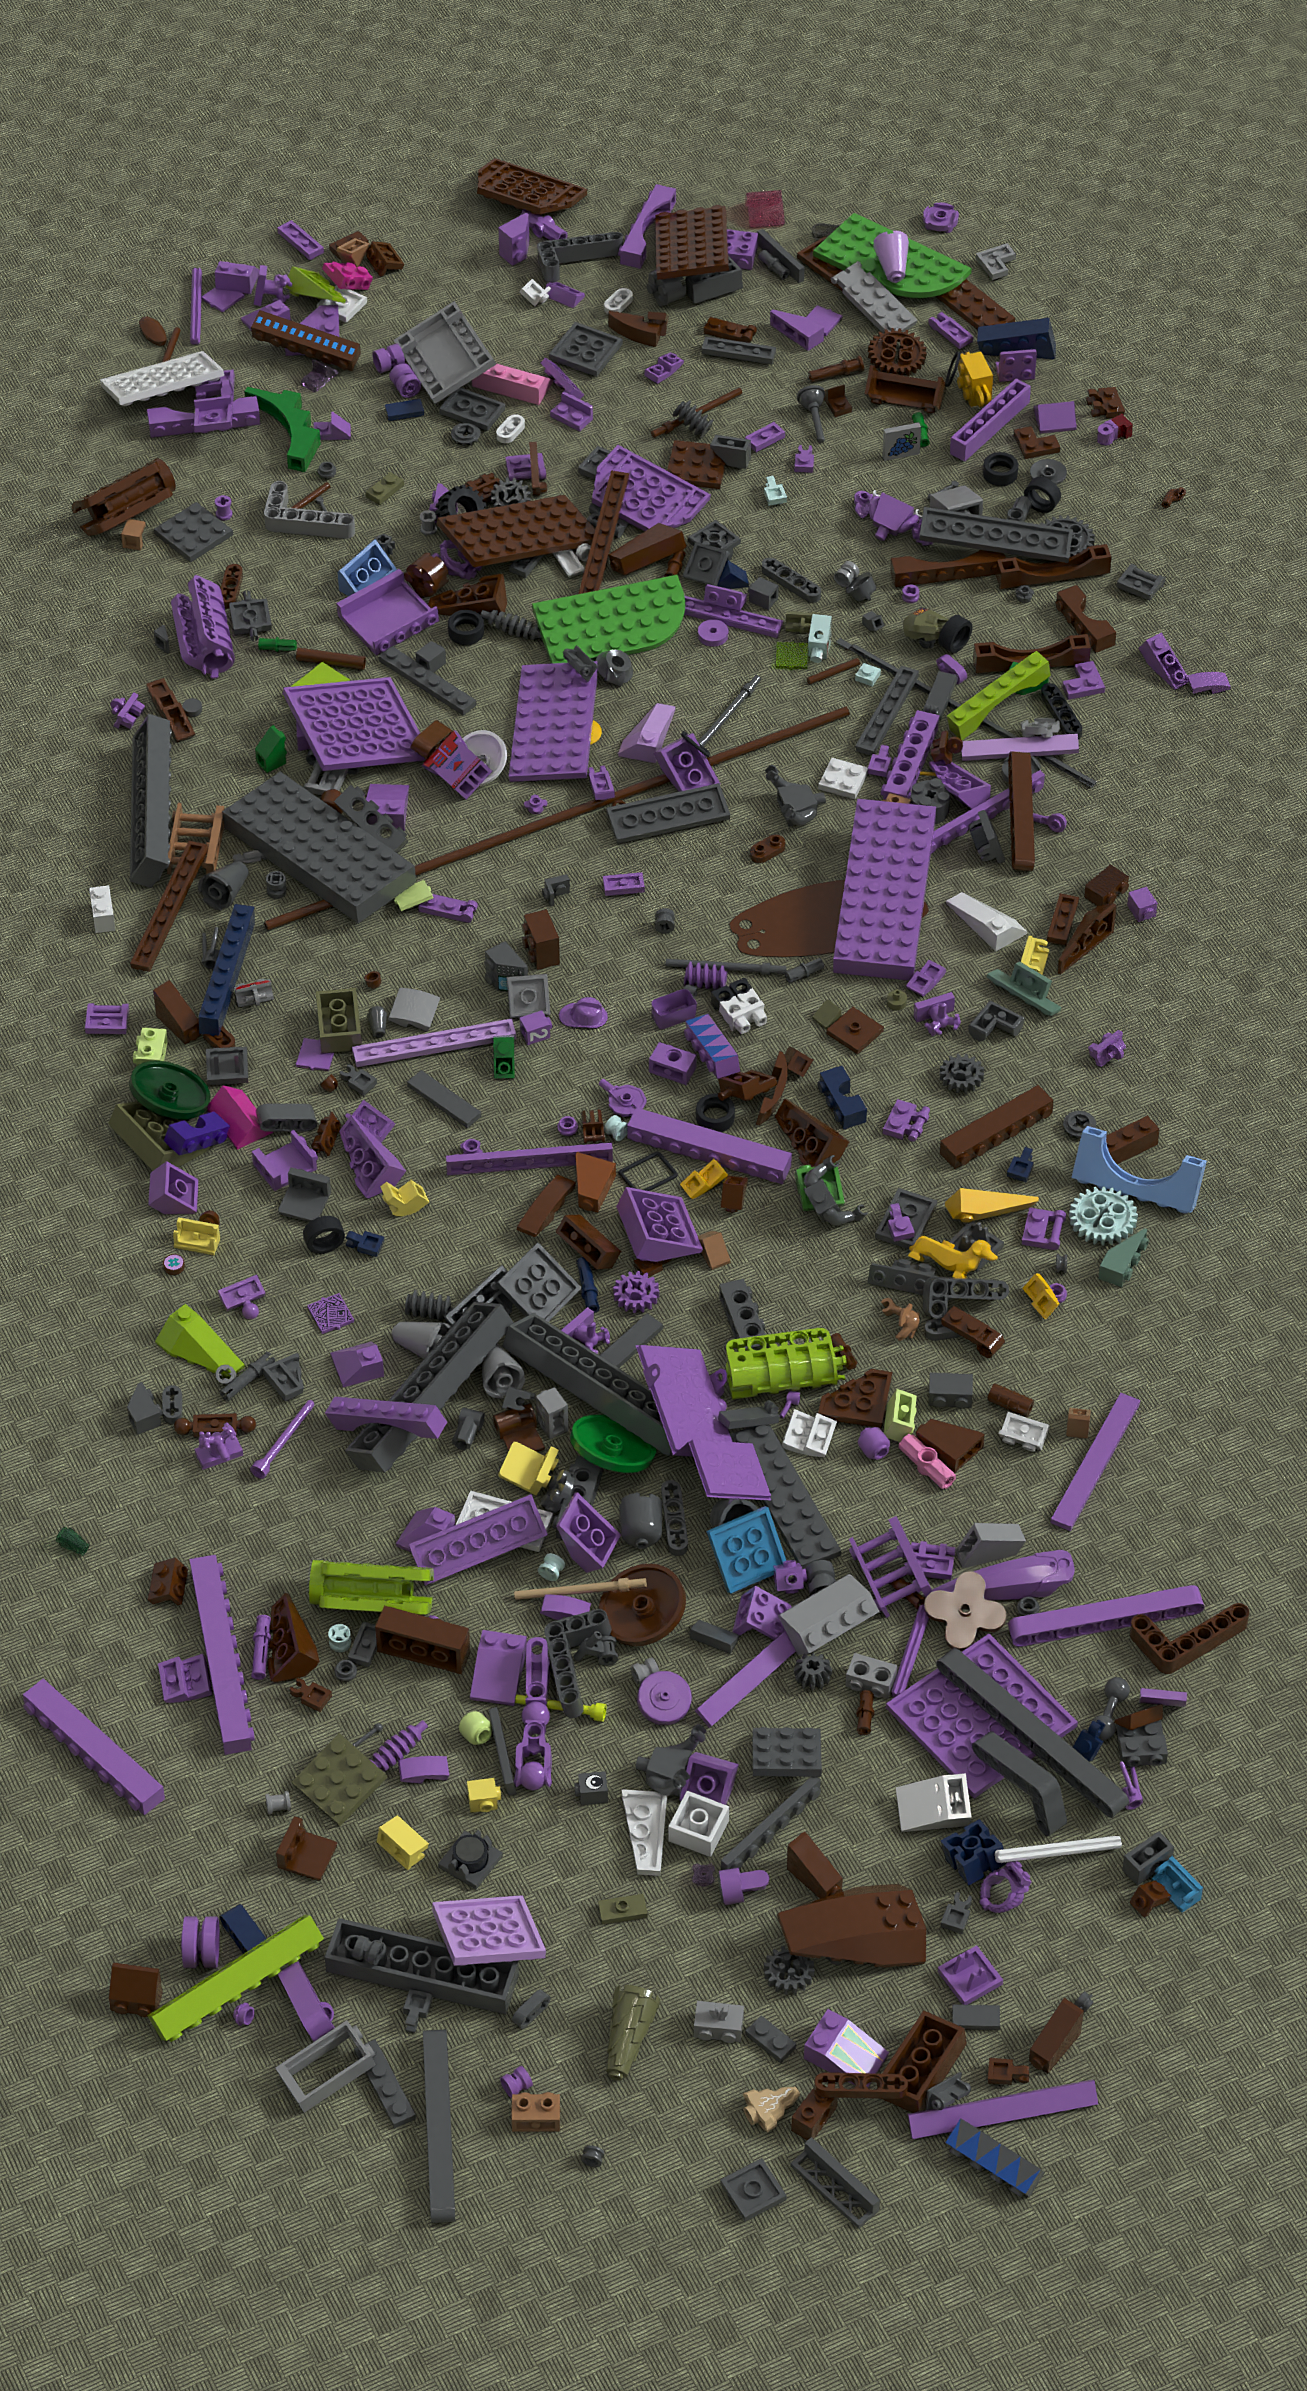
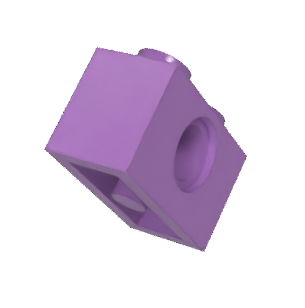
(672, 1063)

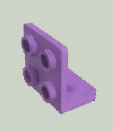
(1016, 365)
(760, 1611)

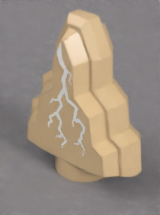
(768, 2105)

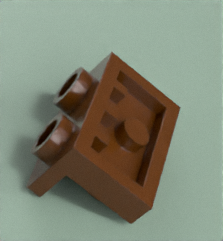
(383, 257)

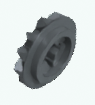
(460, 430)
(1080, 1117)

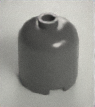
(729, 1509)
(640, 1520)

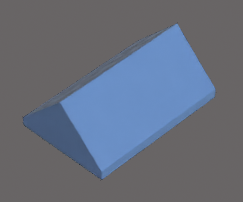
(364, 569)

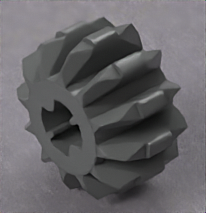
(812, 1671)

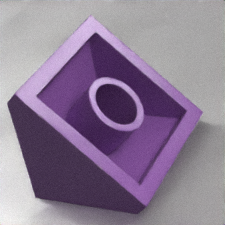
(1055, 417)

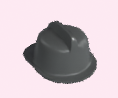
(862, 587)

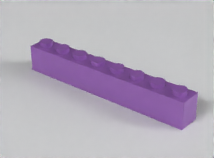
(708, 1145)
(93, 1747)

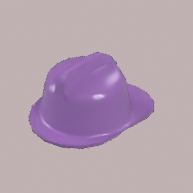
(583, 1014)

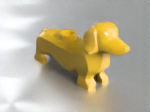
(952, 1259)

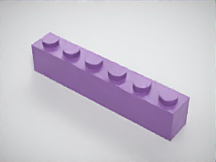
(990, 420)

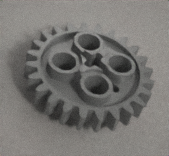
(1081, 536)

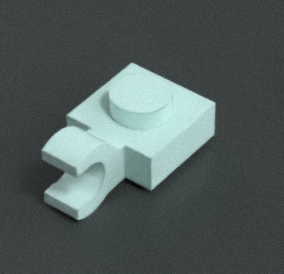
(774, 493)

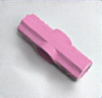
(920, 1455)

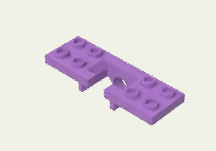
(214, 412)

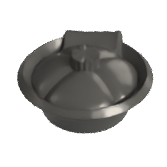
(615, 666)

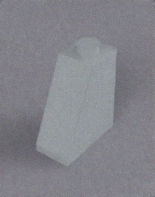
(989, 1543)

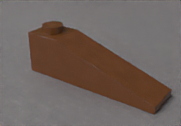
(485, 595)
(1091, 931)

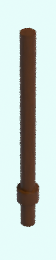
(668, 426)

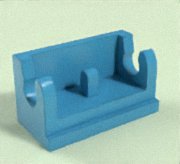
(1179, 1884)

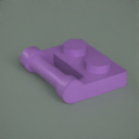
(520, 467)
(106, 1019)
(1037, 1225)

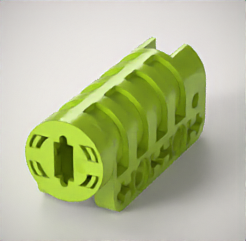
(368, 1586)

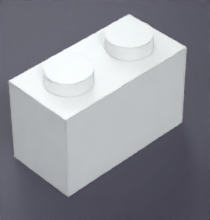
(102, 909)

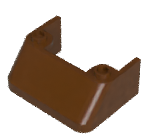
(905, 390)

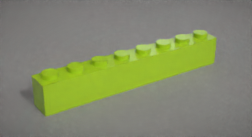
(235, 1978)

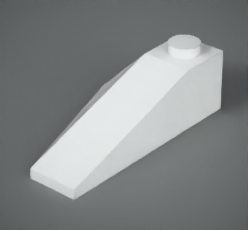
(990, 924)

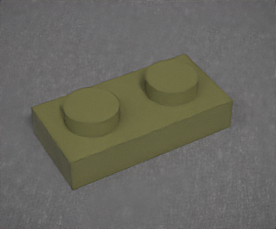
(384, 488)

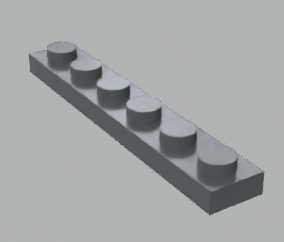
(427, 680)
(887, 710)
(776, 1820)

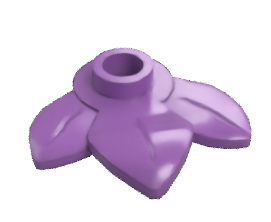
(862, 502)

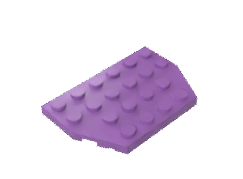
(651, 492)

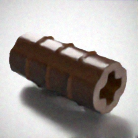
(1010, 1400)

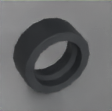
(1000, 478)
(1049, 488)
(465, 617)
(955, 633)
(712, 1101)
(319, 1226)

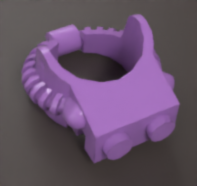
(456, 568)
(1019, 1885)

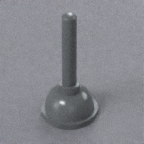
(811, 398)

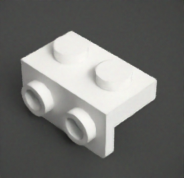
(1024, 1432)

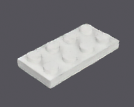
(480, 1503)

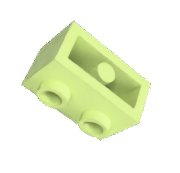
(150, 1045)
(900, 1415)

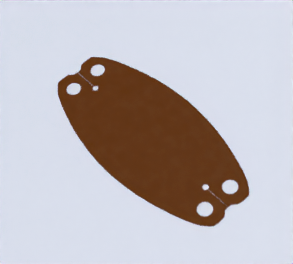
(795, 922)

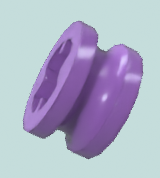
(910, 593)

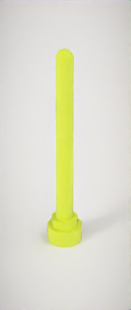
(595, 1711)

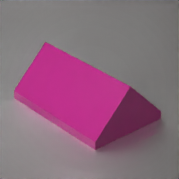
(240, 1114)

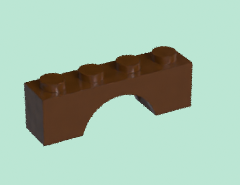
(1072, 604)

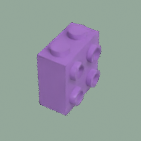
(742, 247)

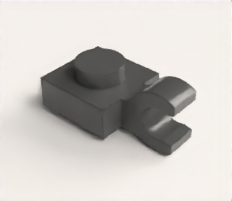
(416, 2006)

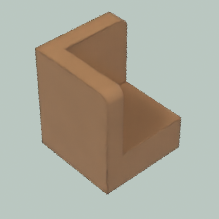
(132, 534)

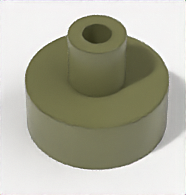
(896, 1000)

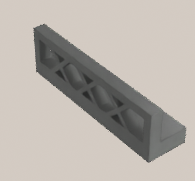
(842, 2177)

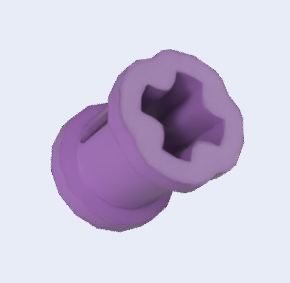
(223, 507)

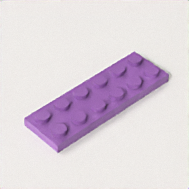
(479, 1538)

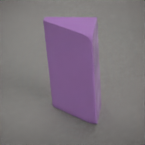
(564, 294)

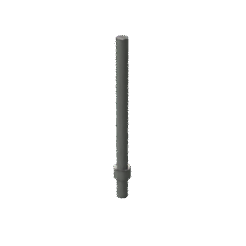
(746, 691)
(765, 968)

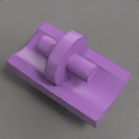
(123, 709)
(1111, 1047)

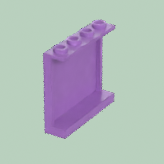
(386, 612)

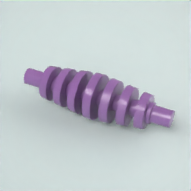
(398, 1746)

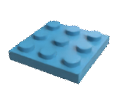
(746, 1549)

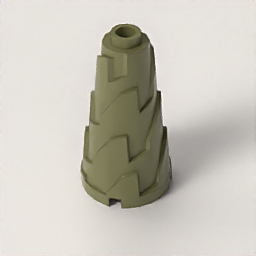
(630, 2020)

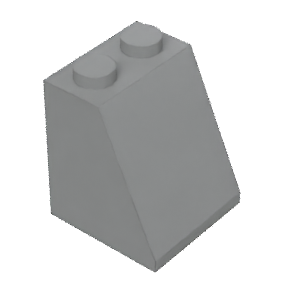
(958, 500)

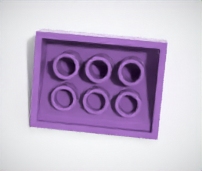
(657, 1225)

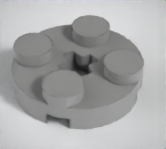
(1042, 726)

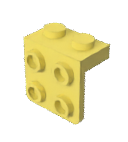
(528, 1468)

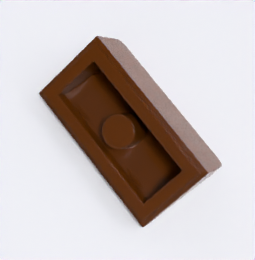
(1141, 1718)

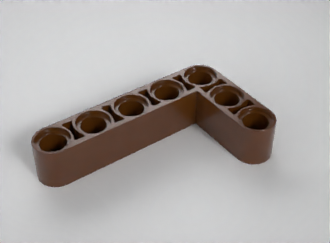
(1191, 1640)

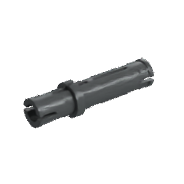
(254, 1370)

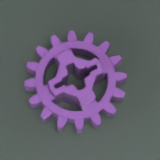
(636, 1292)

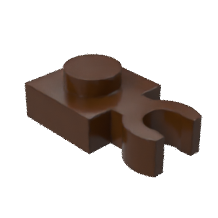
(311, 1696)

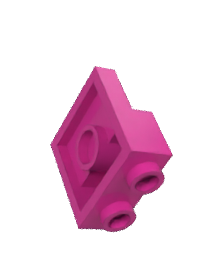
(348, 275)

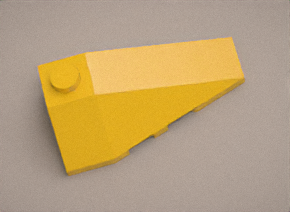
(978, 1204)

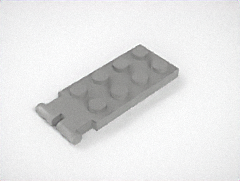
(873, 299)

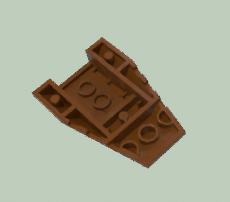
(859, 1925)

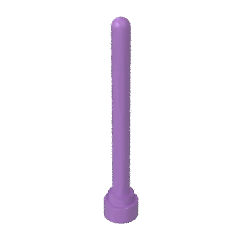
(261, 1467)

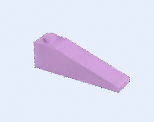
(648, 734)

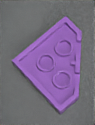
(324, 319)

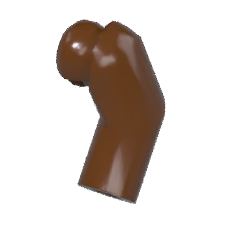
(1173, 495)

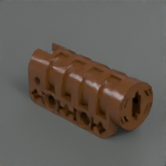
(126, 496)

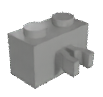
(718, 2021)

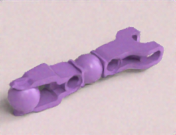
(535, 1717)

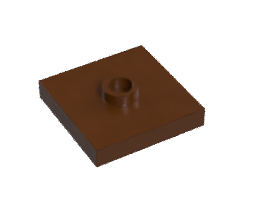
(855, 1030)

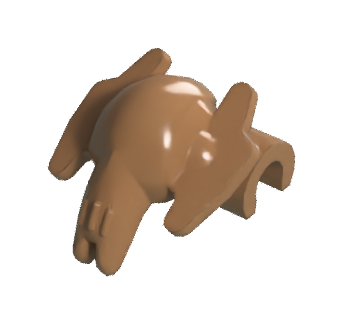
(908, 1318)

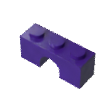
(208, 1132)

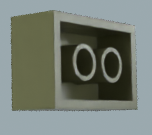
(338, 1020)

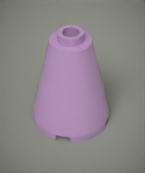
(892, 254)

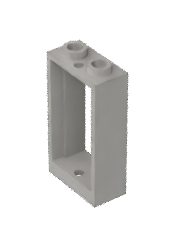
(317, 2050)

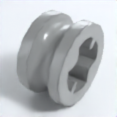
(225, 1381)

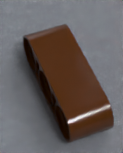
(430, 739)

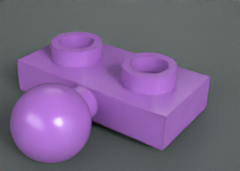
(242, 1294)

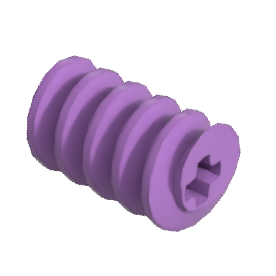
(705, 976)

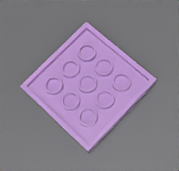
(488, 1930)

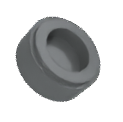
(192, 707)

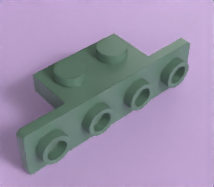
(1028, 986)

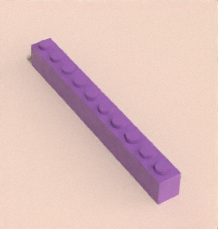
(220, 1654)

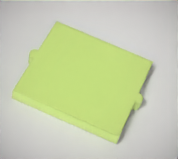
(414, 895)

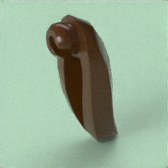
(152, 330)

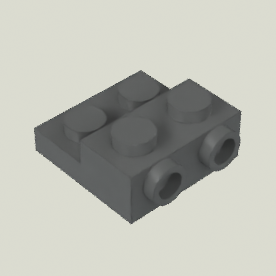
(1142, 1745)

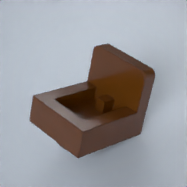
(1149, 1896)

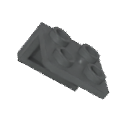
(305, 1195)

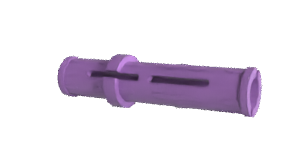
(261, 1639)

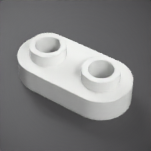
(618, 300)
(510, 429)

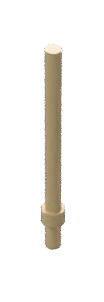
(622, 1585)

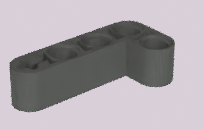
(966, 1291)

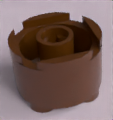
(427, 575)

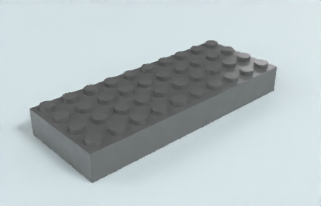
(319, 847)

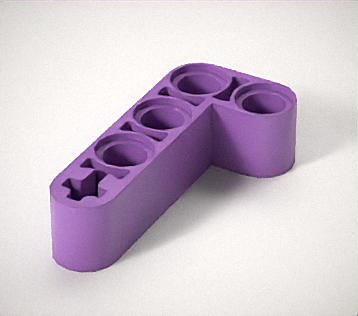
(305, 2001)

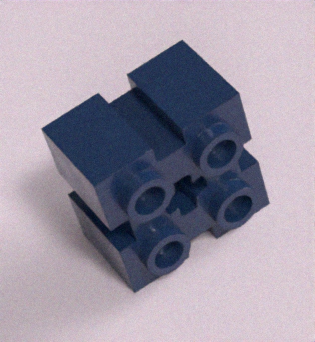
(972, 1851)

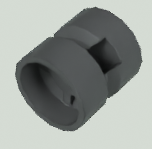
(819, 1575)

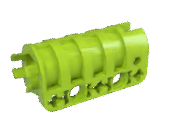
(783, 1365)

